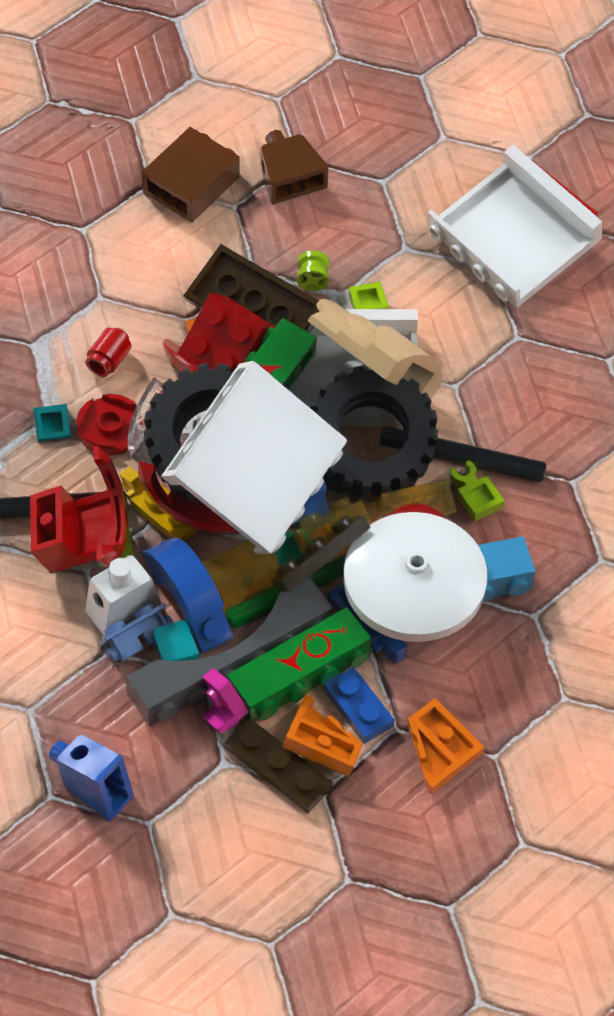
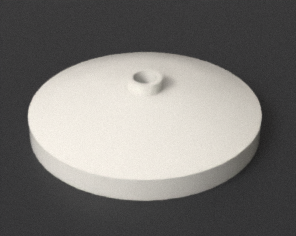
(415, 577)

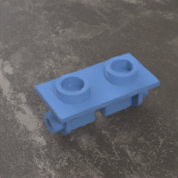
(124, 638)

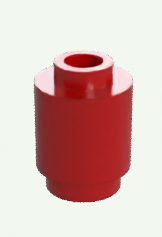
(108, 351)

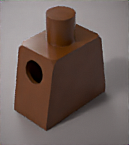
(291, 167)

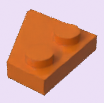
(322, 739)
(441, 744)

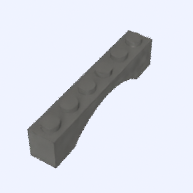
(168, 686)

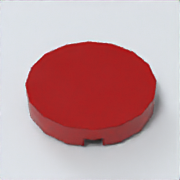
(106, 423)

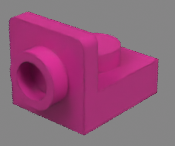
(227, 704)

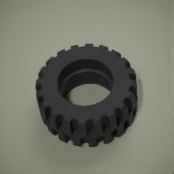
(403, 401)
(174, 409)

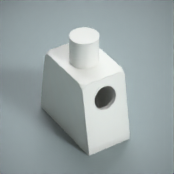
(119, 593)

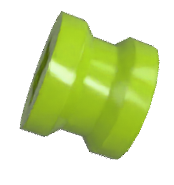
(313, 270)

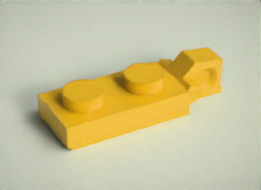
(142, 504)

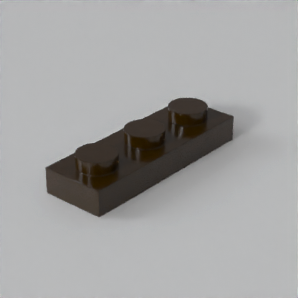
(319, 552)
(278, 765)

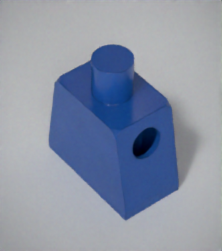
(93, 775)

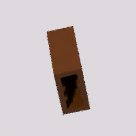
(191, 174)

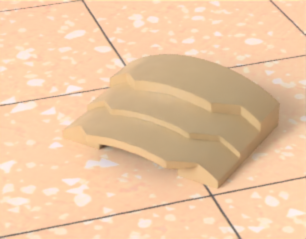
(378, 347)

